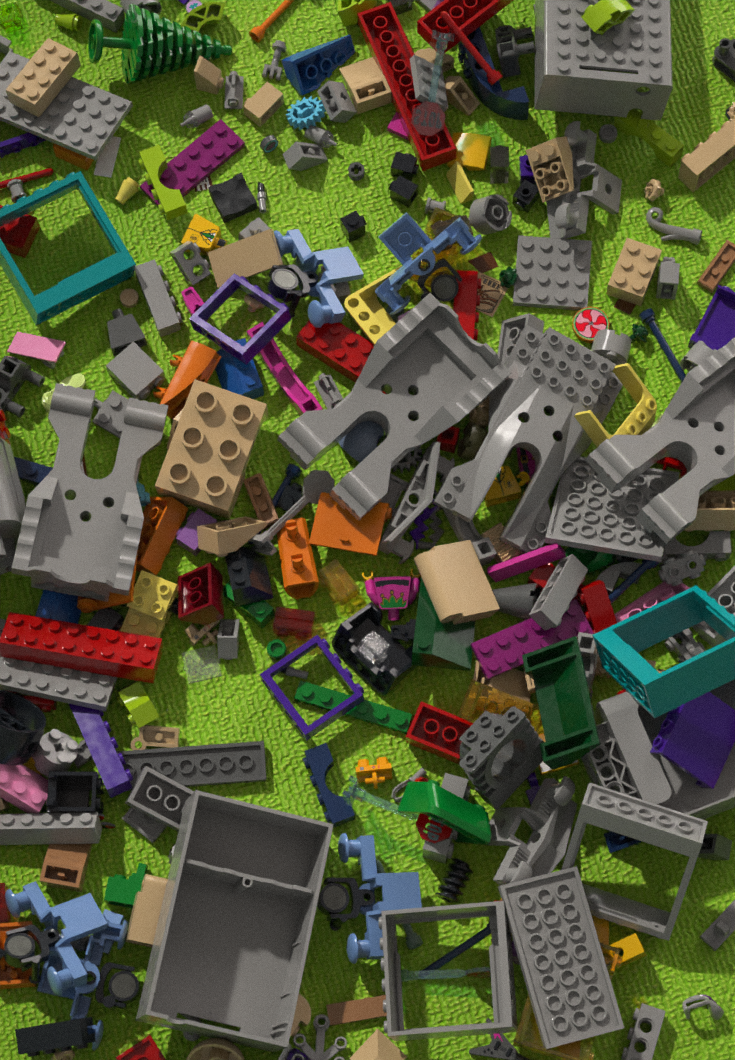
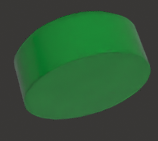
(276, 649)

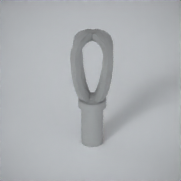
(420, 773)

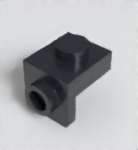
(290, 496)

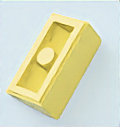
(460, 183)

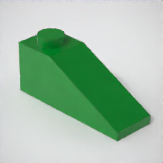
(258, 612)

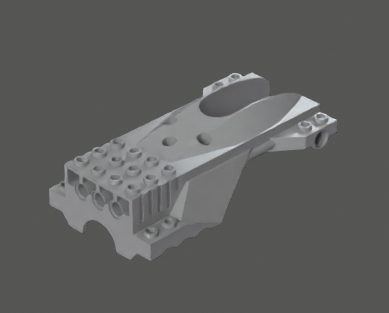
(418, 355)
(547, 375)
(693, 429)
(53, 540)

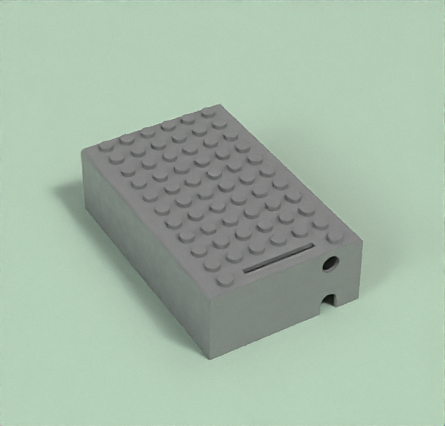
(635, 46)
(235, 921)

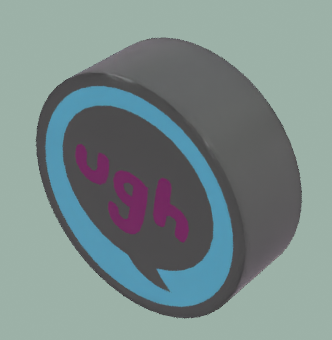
(269, 143)

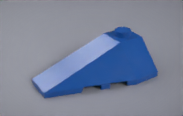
(314, 65)

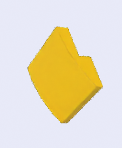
(471, 150)

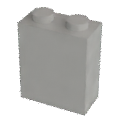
(136, 372)

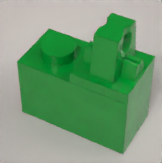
(123, 891)

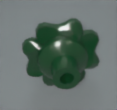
(508, 277)
(639, 333)

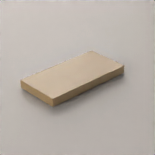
(245, 257)

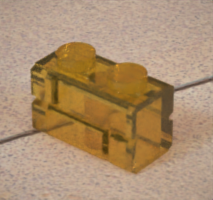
(338, 582)

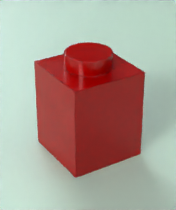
(449, 439)

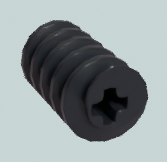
(454, 881)

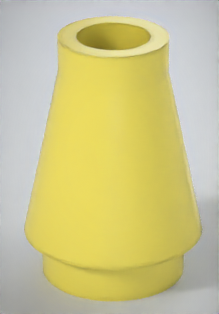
(127, 190)

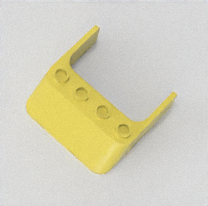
(368, 311)
(637, 422)

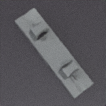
(720, 928)

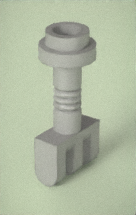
(279, 47)

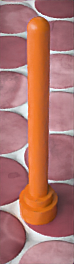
(258, 32)

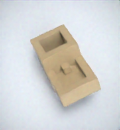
(302, 1015)

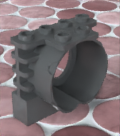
(500, 754)

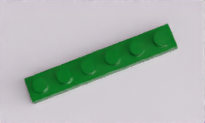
(365, 711)

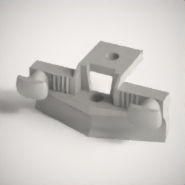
(569, 212)
(420, 485)
(551, 821)

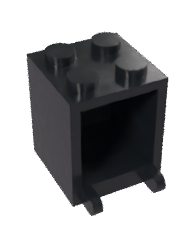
(70, 792)

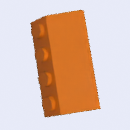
(158, 531)

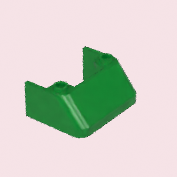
(448, 809)

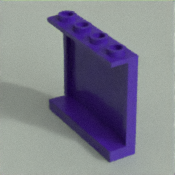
(718, 322)
(698, 738)

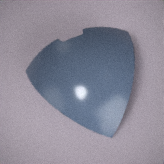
(362, 440)

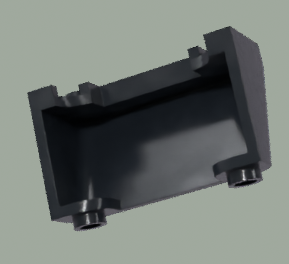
(380, 676)

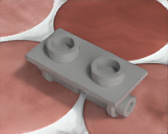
(234, 91)
(328, 390)

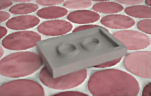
(422, 76)

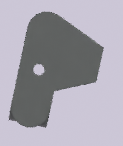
(509, 50)
(725, 57)
(11, 373)

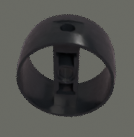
(20, 728)

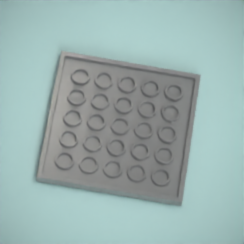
(603, 521)

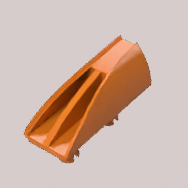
(198, 364)
(297, 559)

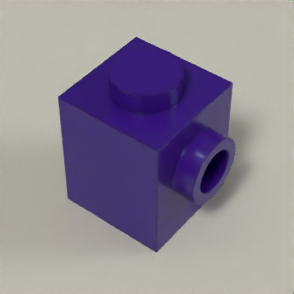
(525, 170)

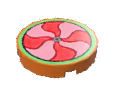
(588, 322)

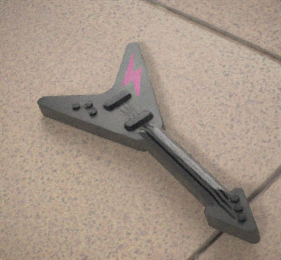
(498, 1048)

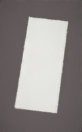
(107, 158)

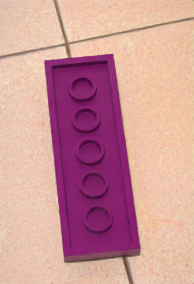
(199, 160)
(505, 648)

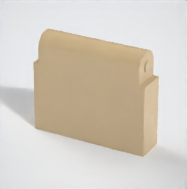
(456, 583)
(146, 911)

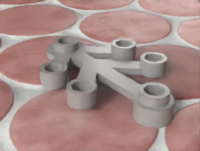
(319, 1053)

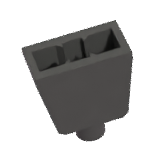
(124, 331)

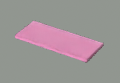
(36, 347)

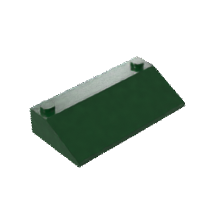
(440, 643)
(563, 702)

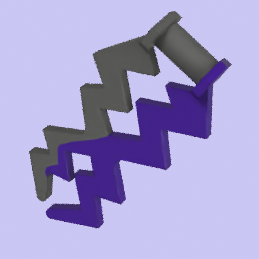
(416, 533)

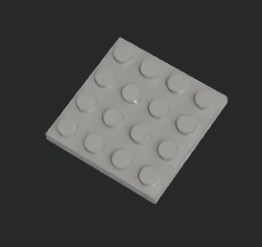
(552, 273)

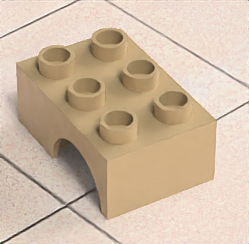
(211, 449)

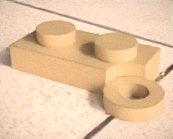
(157, 736)

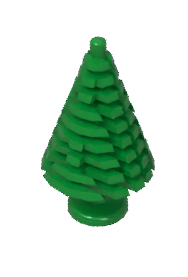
(153, 45)

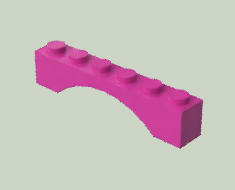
(291, 385)

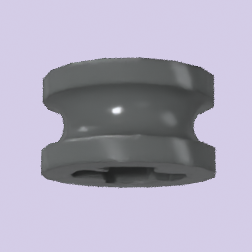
(356, 165)

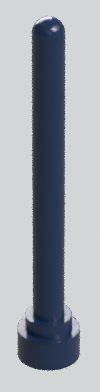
(648, 318)
(292, 473)
(646, 564)
(459, 949)

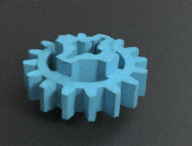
(305, 113)

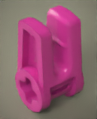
(192, 300)

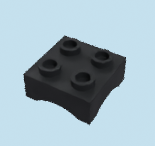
(232, 198)

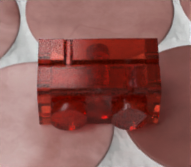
(294, 623)

